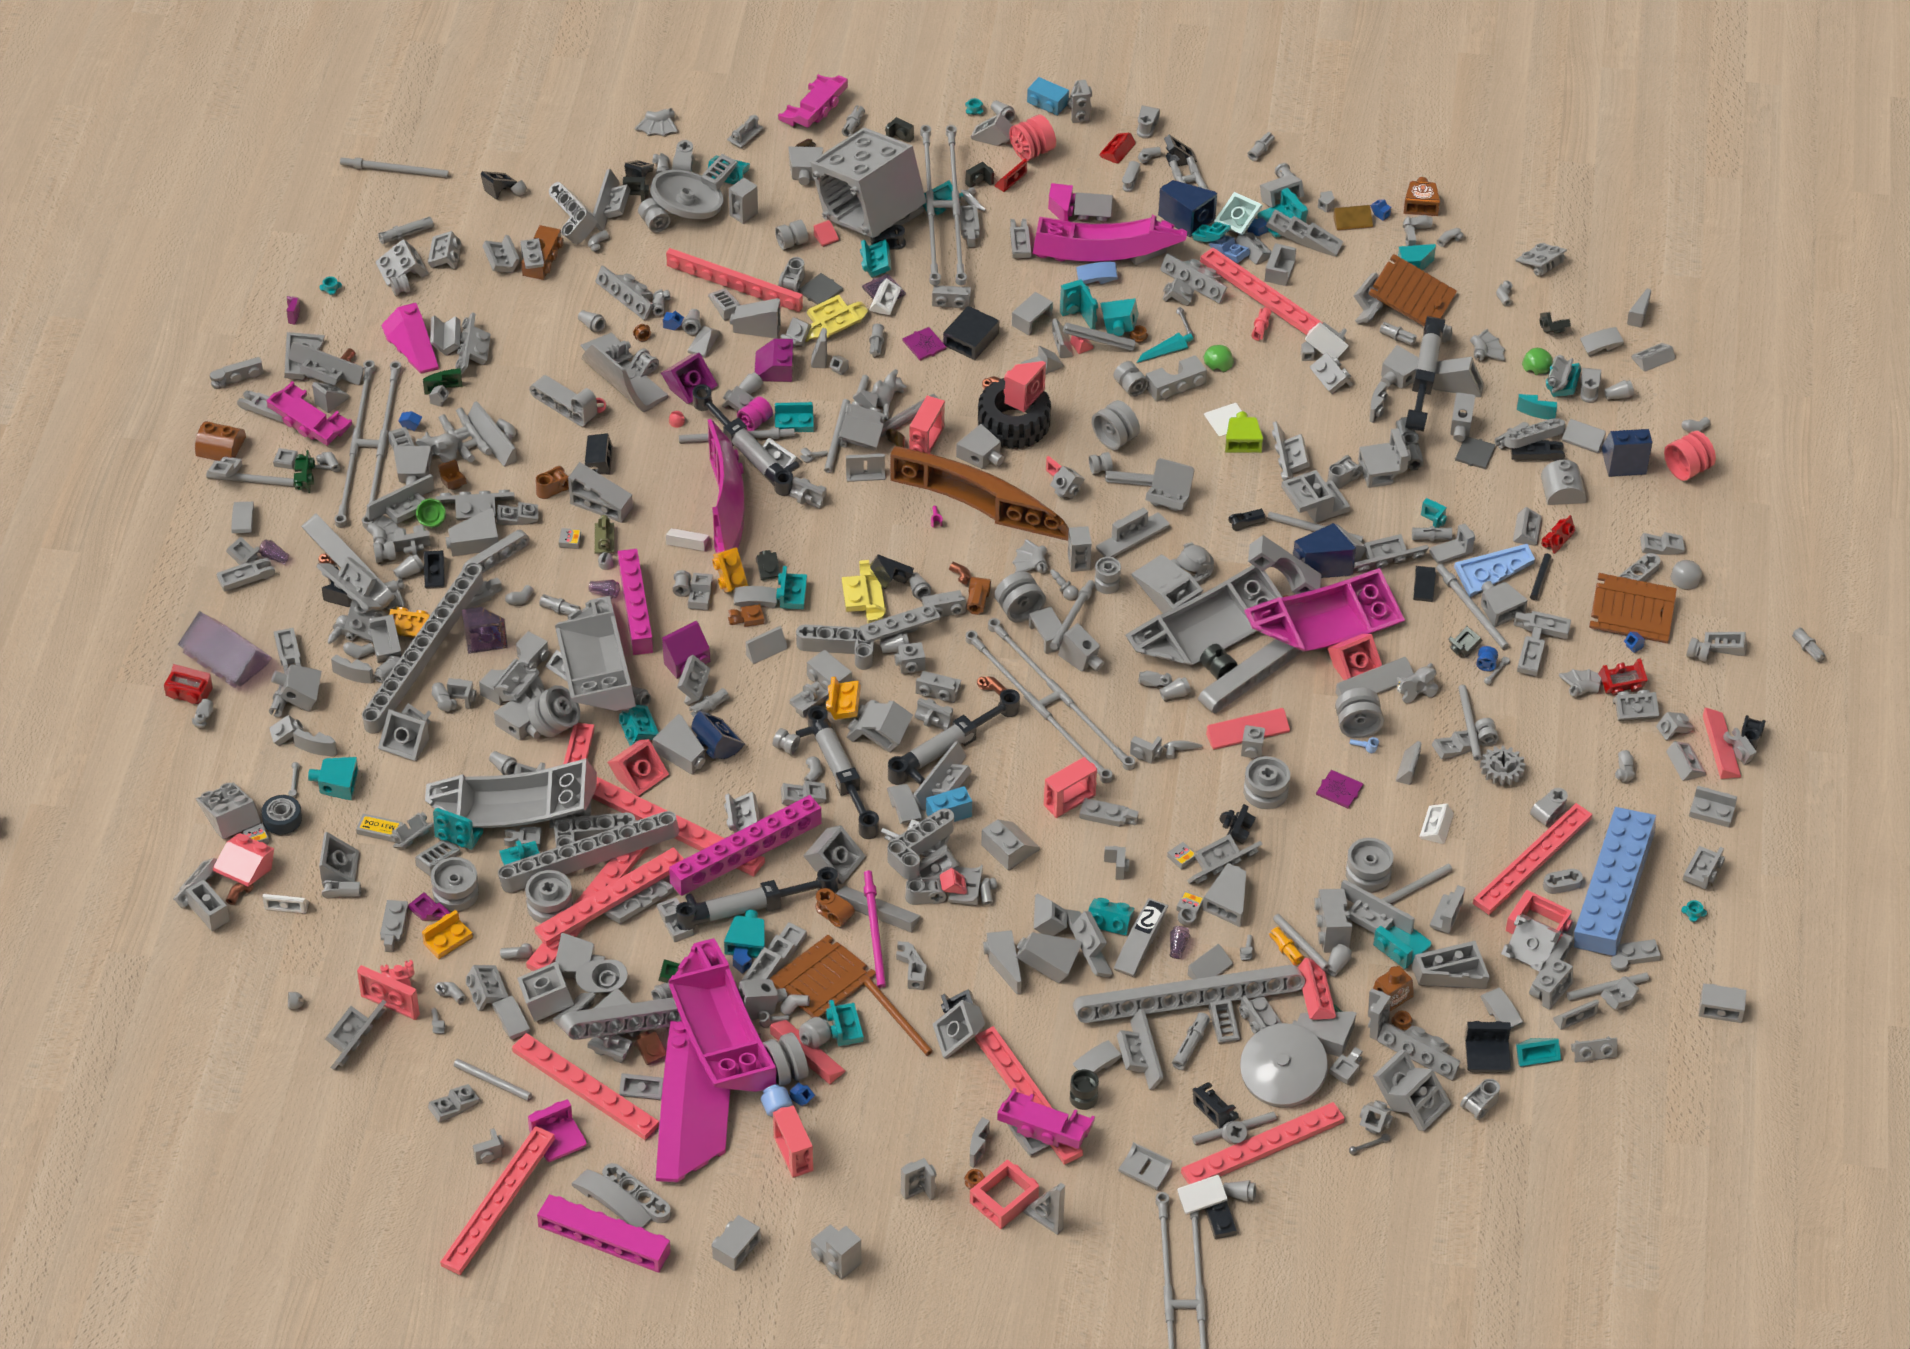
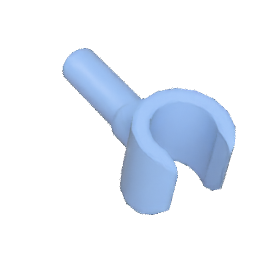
(1371, 745)

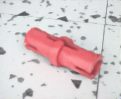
(1261, 323)

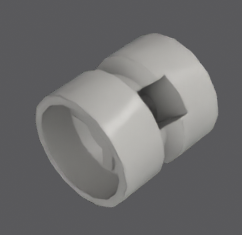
(654, 215)
(791, 234)
(1130, 378)
(1107, 575)

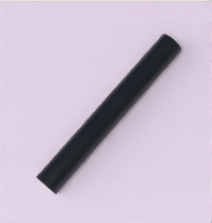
(1540, 576)

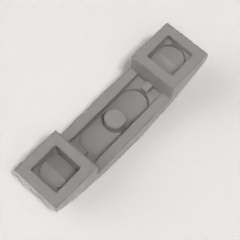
(613, 1197)

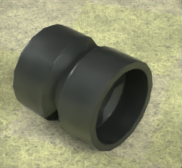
(1217, 660)
(1084, 1089)

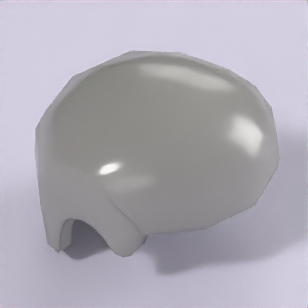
(1686, 574)

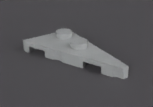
(1049, 1209)

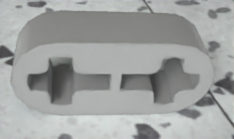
(1562, 881)

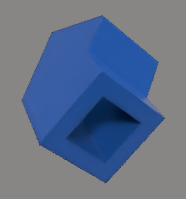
(1381, 209)
(1258, 227)
(672, 320)
(410, 420)
(1634, 641)
(741, 960)
(801, 1094)

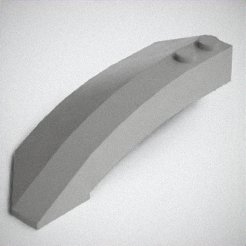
(1205, 620)
(595, 657)
(516, 797)

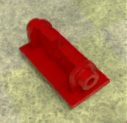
(1560, 534)

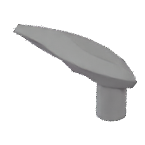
(971, 199)
(1179, 745)

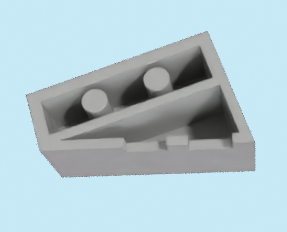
(598, 494)
(1332, 919)
(1452, 967)

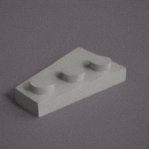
(292, 368)
(640, 901)

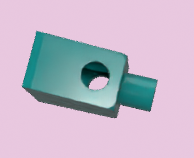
(1120, 316)
(336, 777)
(746, 933)

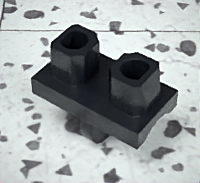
(1233, 821)

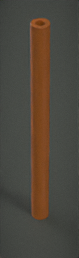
(898, 1017)

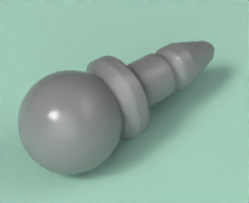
(1069, 591)
(338, 629)

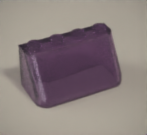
(223, 650)

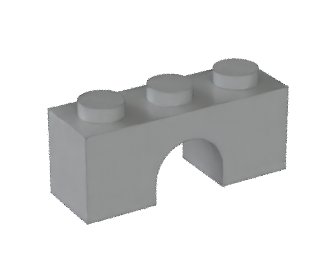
(1163, 385)

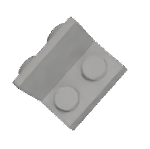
(400, 261)

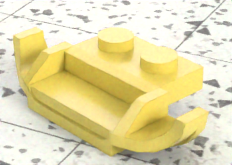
(834, 316)
(864, 593)

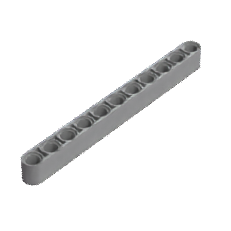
(423, 647)
(1179, 989)

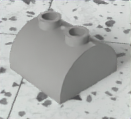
(1563, 483)

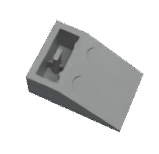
(1166, 583)
(228, 809)

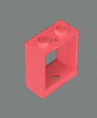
(927, 425)
(1070, 787)
(1544, 907)
(793, 1141)
(990, 1208)

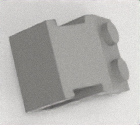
(862, 425)
(1384, 460)
(880, 723)

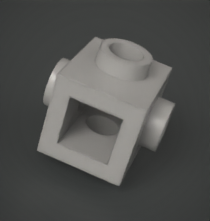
(1067, 482)
(910, 657)
(1369, 1119)

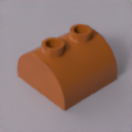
(218, 441)

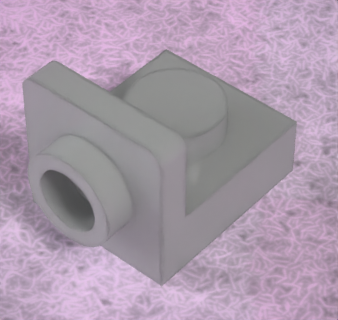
(797, 331)

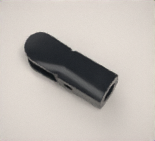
(1246, 519)

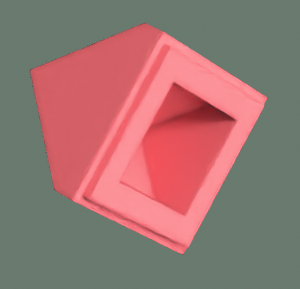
(1080, 344)

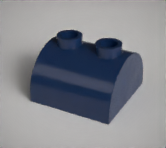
(716, 735)

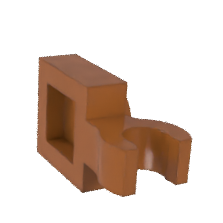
(748, 615)

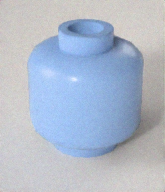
(775, 1098)

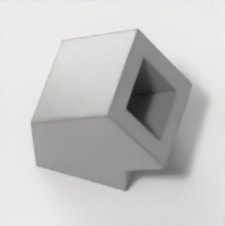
(1326, 201)
(1308, 352)
(839, 364)
(438, 395)

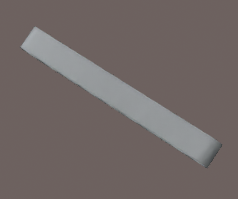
(591, 850)

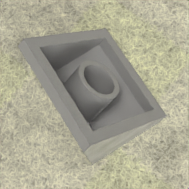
(404, 735)
(337, 860)

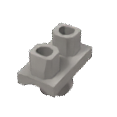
(807, 492)
(411, 542)
(810, 696)
(933, 714)
(611, 1045)

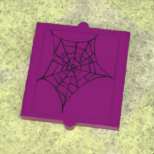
(924, 343)
(1339, 789)

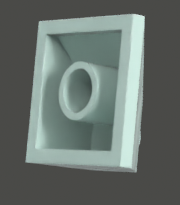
(1239, 213)

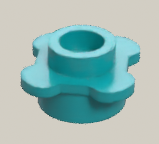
(974, 106)
(330, 285)
(1696, 906)

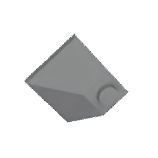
(958, 1027)

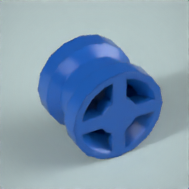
(1487, 658)

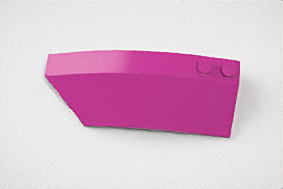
(691, 1111)

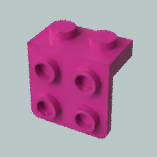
(559, 1121)

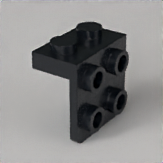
(1488, 1046)

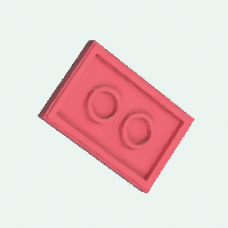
(397, 995)

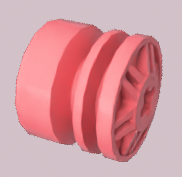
(1032, 137)
(1689, 455)

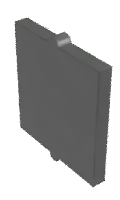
(820, 289)
(1475, 452)

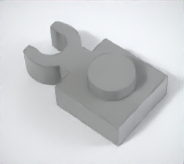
(526, 835)

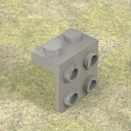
(1171, 484)

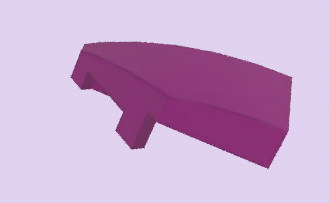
(293, 309)
(427, 909)

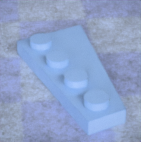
(1492, 567)

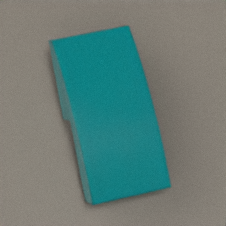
(1210, 233)
(1540, 409)

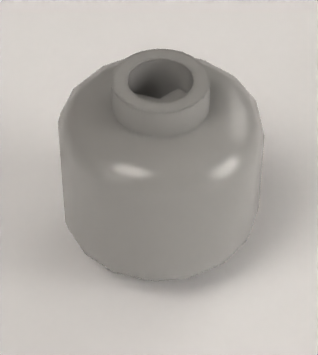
(815, 1032)

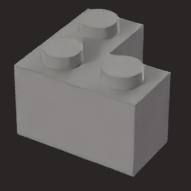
(837, 1250)

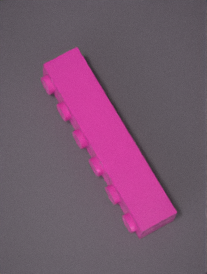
(635, 602)
(604, 1233)

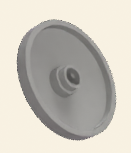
(685, 194)
(1284, 1065)

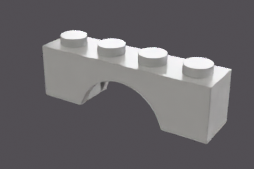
(1266, 554)
(528, 648)

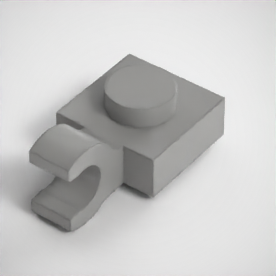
(1742, 746)
(1346, 1067)

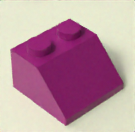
(775, 361)
(688, 374)
(683, 644)

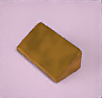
(1353, 217)

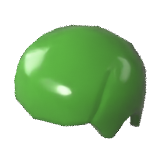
(1218, 357)
(1537, 360)
(431, 513)

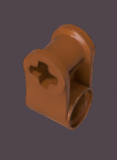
(551, 482)
(833, 907)

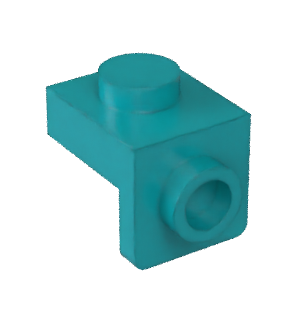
(1434, 511)

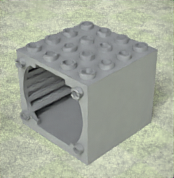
(868, 182)

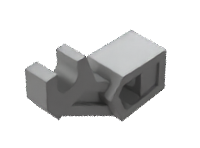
(910, 956)

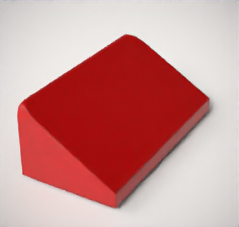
(1118, 147)
(1012, 176)

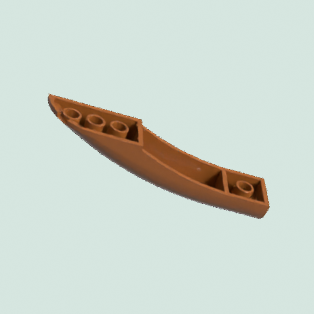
(978, 489)

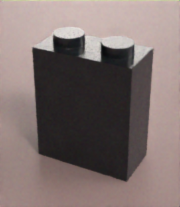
(971, 332)

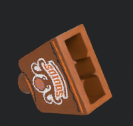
(1422, 198)
(1397, 985)

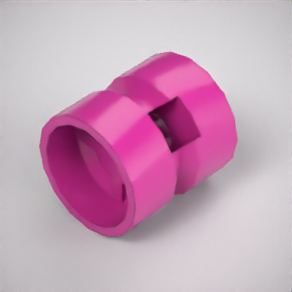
(755, 413)

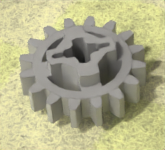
(1502, 765)

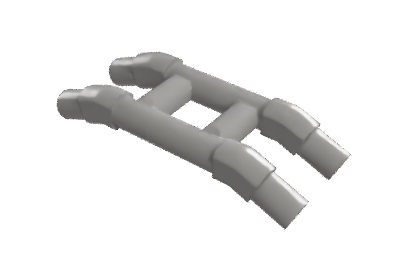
(1195, 175)
(467, 426)

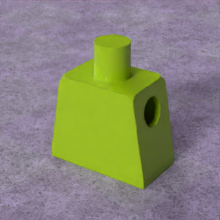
(1243, 435)

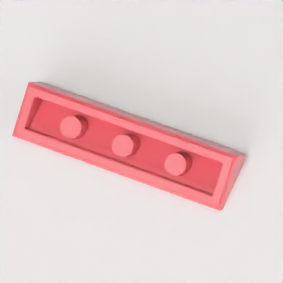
(1232, 731)
(1722, 751)
(1316, 991)
(815, 1058)

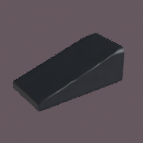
(434, 569)

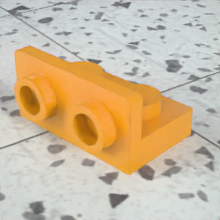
(729, 569)
(407, 622)
(843, 699)
(446, 935)

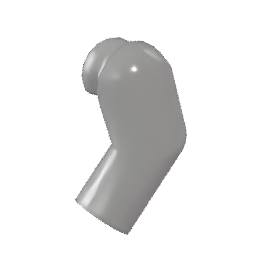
(596, 239)
(1503, 292)
(815, 769)
(985, 890)
(792, 1002)

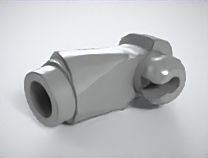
(662, 161)
(1418, 222)
(659, 301)
(384, 669)
(1151, 678)
(442, 697)
(203, 712)
(1625, 769)

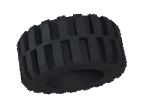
(1013, 430)

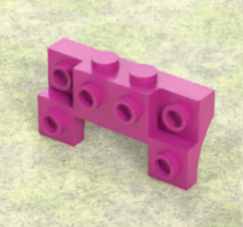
(817, 102)
(305, 417)
(1044, 1122)

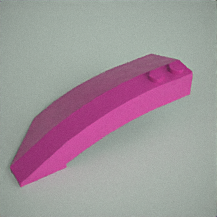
(1103, 241)
(730, 508)
(1328, 613)
(719, 1021)

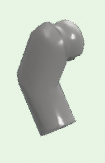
(1146, 154)
(1446, 236)
(1692, 425)
(507, 427)
(328, 458)
(519, 598)
(357, 651)
(524, 952)
(450, 989)

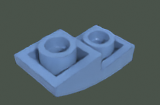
(1227, 246)
(1100, 271)

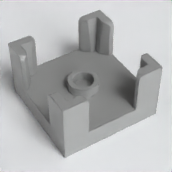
(1531, 942)

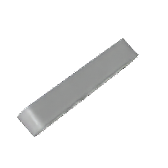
(338, 551)
(1247, 675)
(619, 1019)

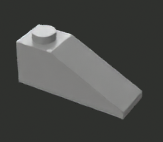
(1003, 958)

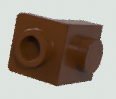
(451, 476)

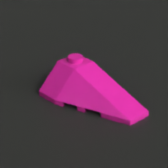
(408, 333)

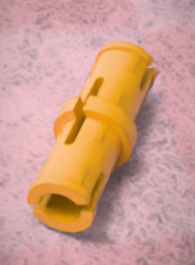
(1286, 946)

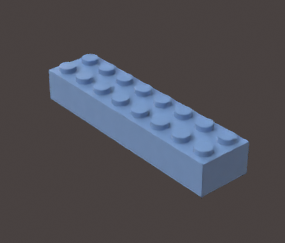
(1615, 881)

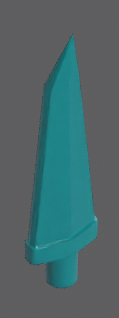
(1168, 346)

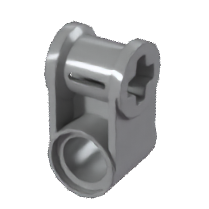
(1147, 121)
(683, 156)
(793, 274)
(1590, 384)
(1344, 471)
(1550, 806)
(923, 891)
(1480, 1101)

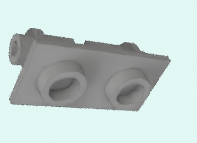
(745, 132)
(1559, 374)
(405, 836)
(1595, 1049)

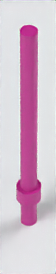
(870, 892)

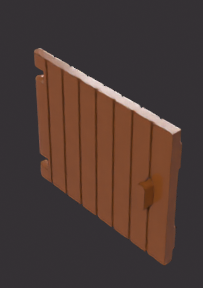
(1412, 291)
(1633, 606)
(823, 974)

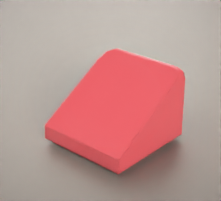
(825, 233)
(1052, 466)
(953, 882)

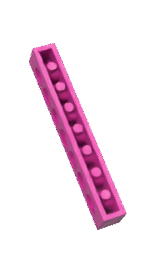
(745, 845)

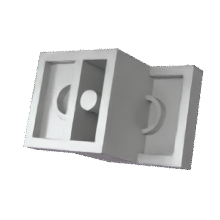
(1315, 496)
(1412, 1090)

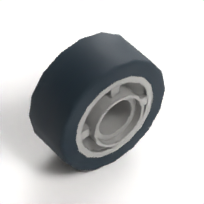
(281, 814)

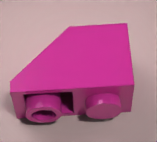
(1060, 200)

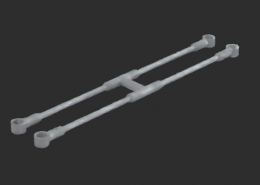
(935, 277)
(369, 368)
(994, 626)
(1169, 1303)

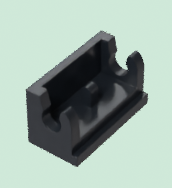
(599, 453)
(1213, 1105)

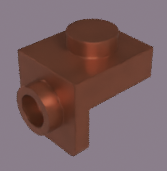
(649, 1046)

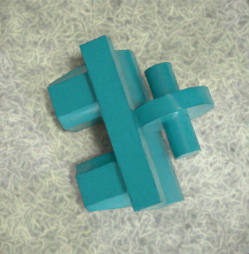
(518, 852)

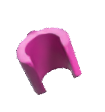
(936, 517)

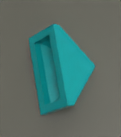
(1538, 1051)

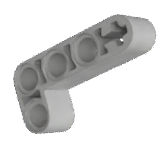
(581, 219)
(575, 407)
(836, 640)
(577, 828)
(904, 849)

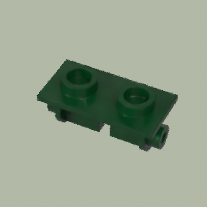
(304, 465)

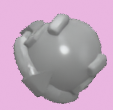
(1198, 560)

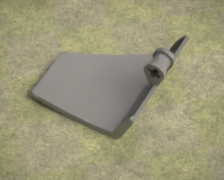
(628, 376)

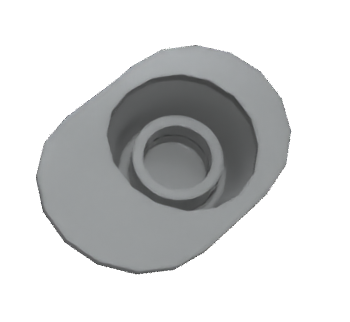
(601, 976)

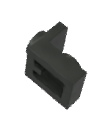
(901, 129)
(979, 173)

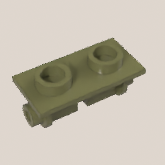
(604, 535)

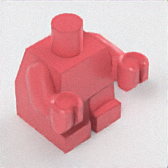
(400, 973)

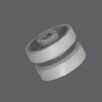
(1115, 425)
(1019, 596)
(553, 711)
(1359, 713)
(1266, 782)
(1369, 864)
(455, 883)
(548, 895)
(787, 1058)

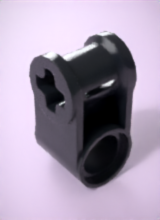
(891, 237)
(1753, 730)

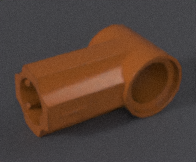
(978, 592)

